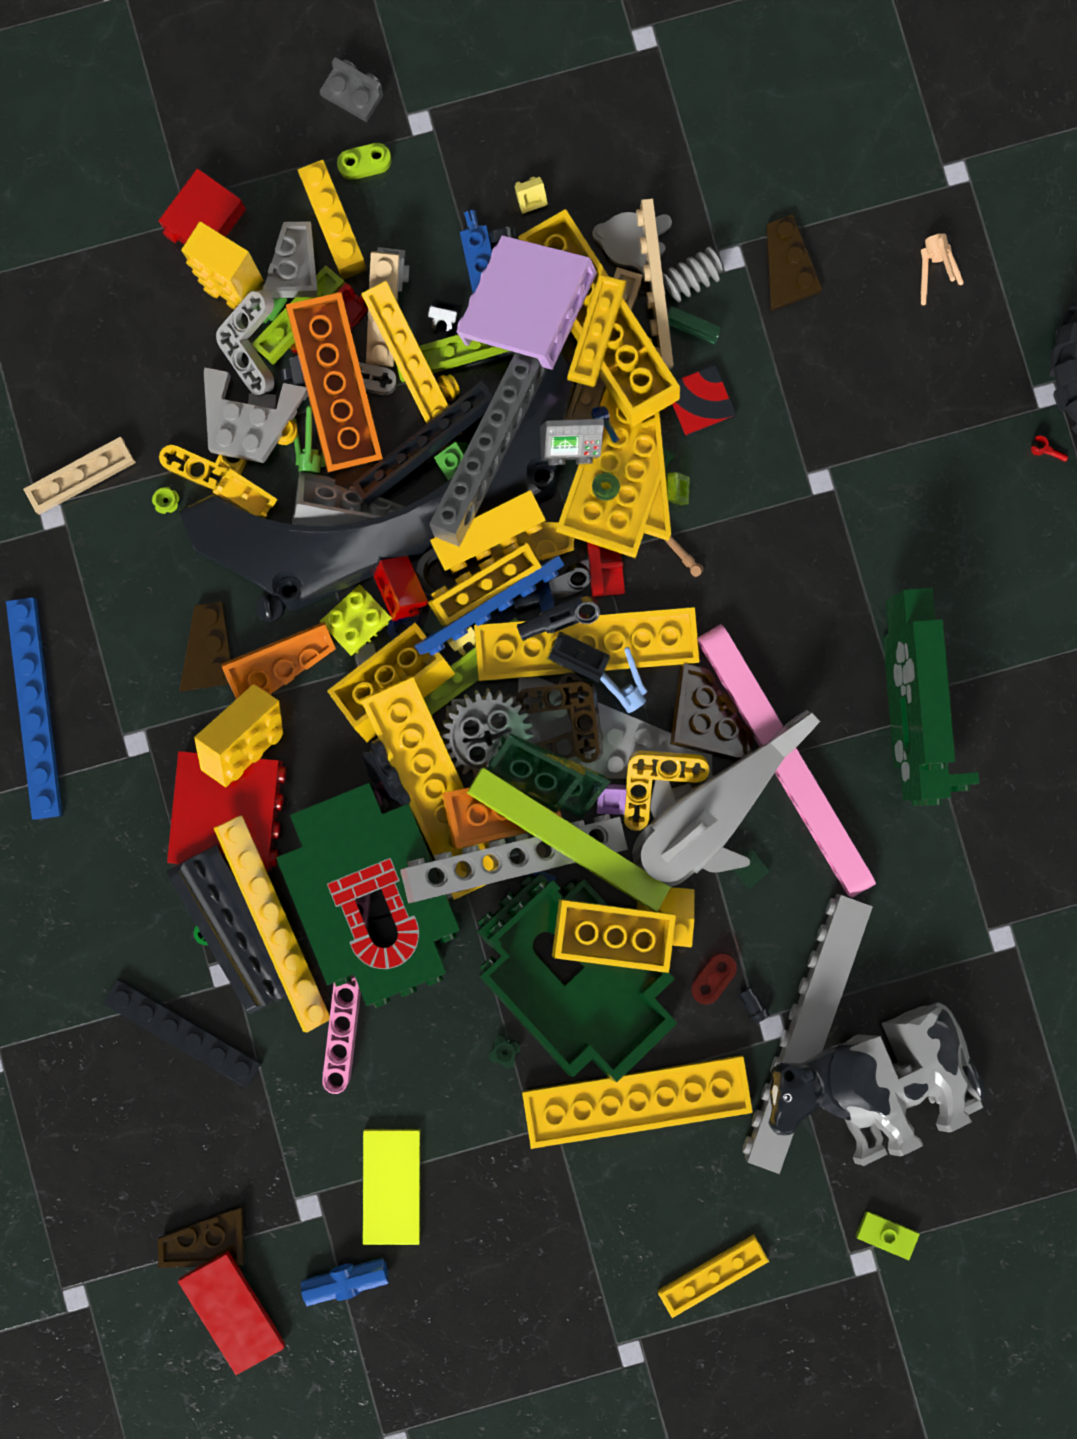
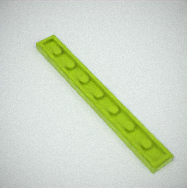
(568, 839)

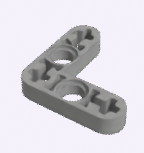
(240, 335)

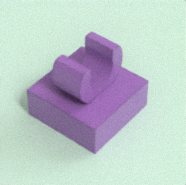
(612, 800)

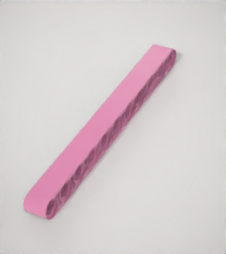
(792, 771)
(349, 1010)

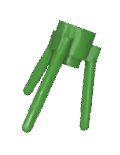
(308, 459)

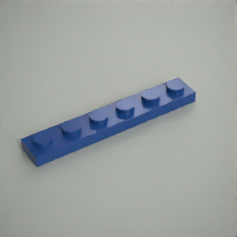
(480, 614)

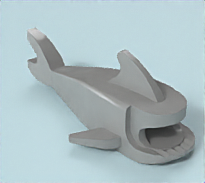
(696, 826)

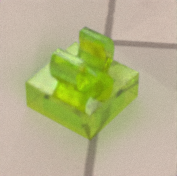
(678, 488)

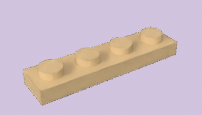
(382, 268)
(79, 475)

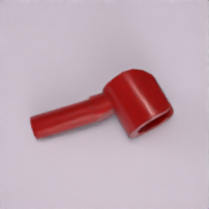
(1047, 449)

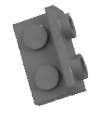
(352, 89)

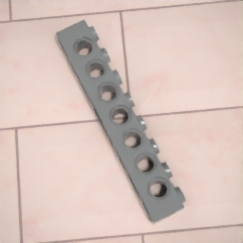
(419, 887)

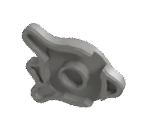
(621, 237)

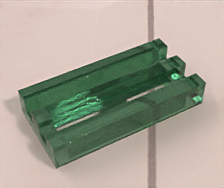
(693, 325)

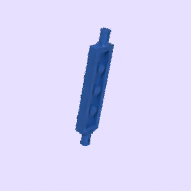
(476, 249)

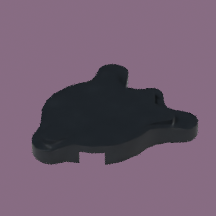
(384, 774)

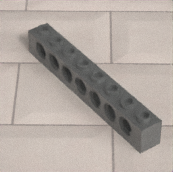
(487, 449)

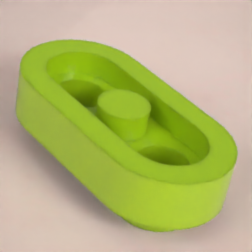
(364, 163)

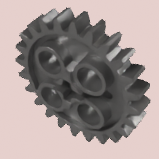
(481, 710)

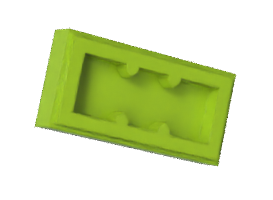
(887, 1235)

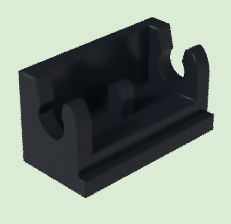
(578, 657)

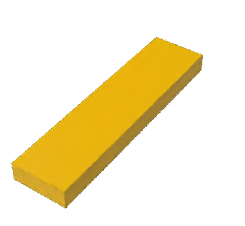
(596, 330)
(713, 1276)

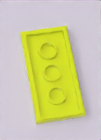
(391, 1186)

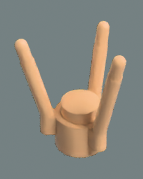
(938, 250)

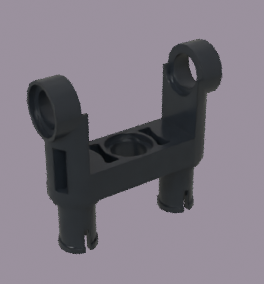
(552, 615)

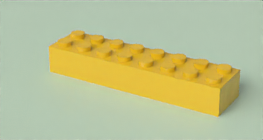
(631, 363)

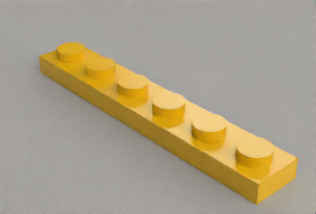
(405, 351)

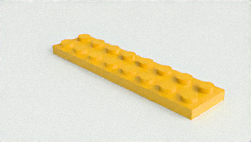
(651, 636)
(421, 762)
(637, 1102)

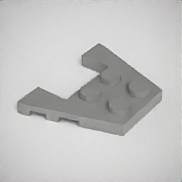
(243, 428)

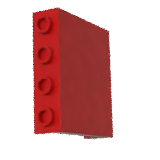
(204, 803)

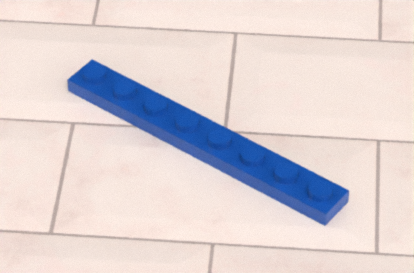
(34, 708)

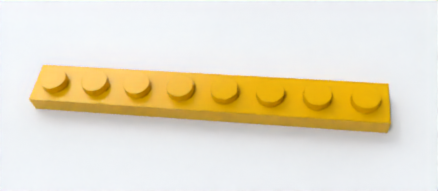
(272, 923)

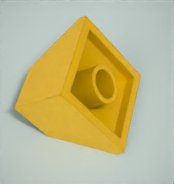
(680, 903)

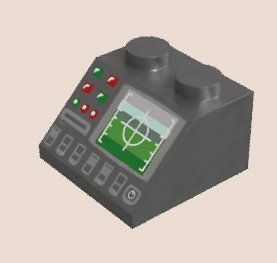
(571, 440)

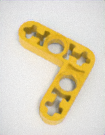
(220, 465)
(645, 777)

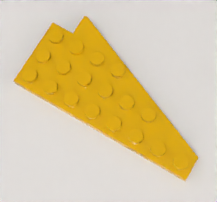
(642, 496)

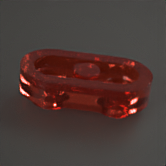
(716, 980)

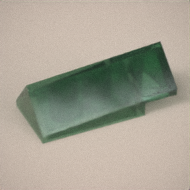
(546, 775)

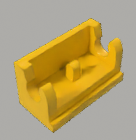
(244, 494)

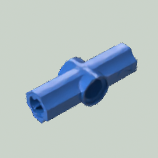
(344, 1282)

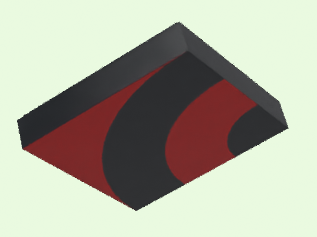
(702, 401)

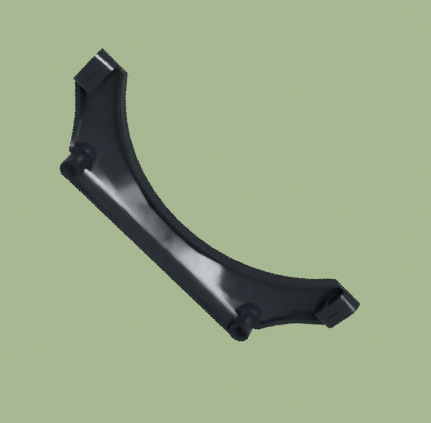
(332, 558)

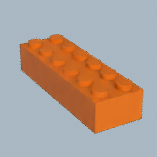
(334, 381)

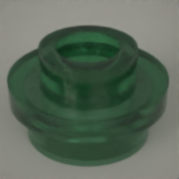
(601, 493)

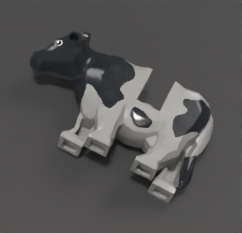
(873, 1094)

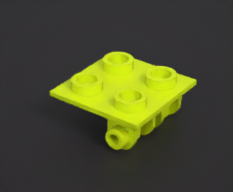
(356, 620)

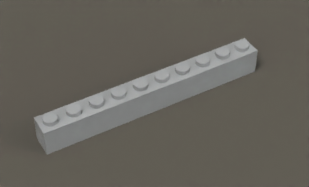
(811, 1016)

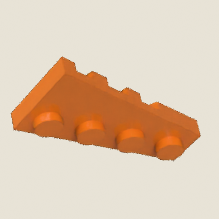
(279, 661)

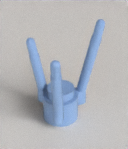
(629, 696)

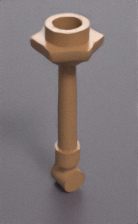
(688, 560)

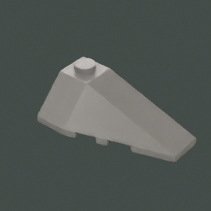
(327, 504)

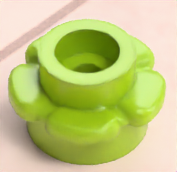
(160, 495)

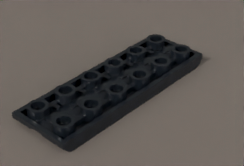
(227, 926)

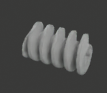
(692, 273)

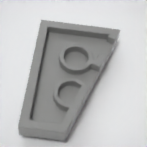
(293, 264)

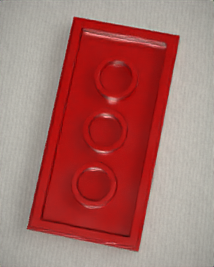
(231, 1312)

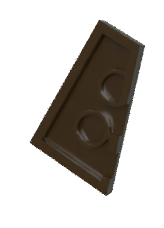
(789, 264)
(206, 649)
(204, 1241)

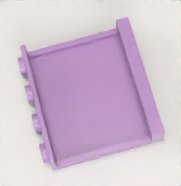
(527, 299)

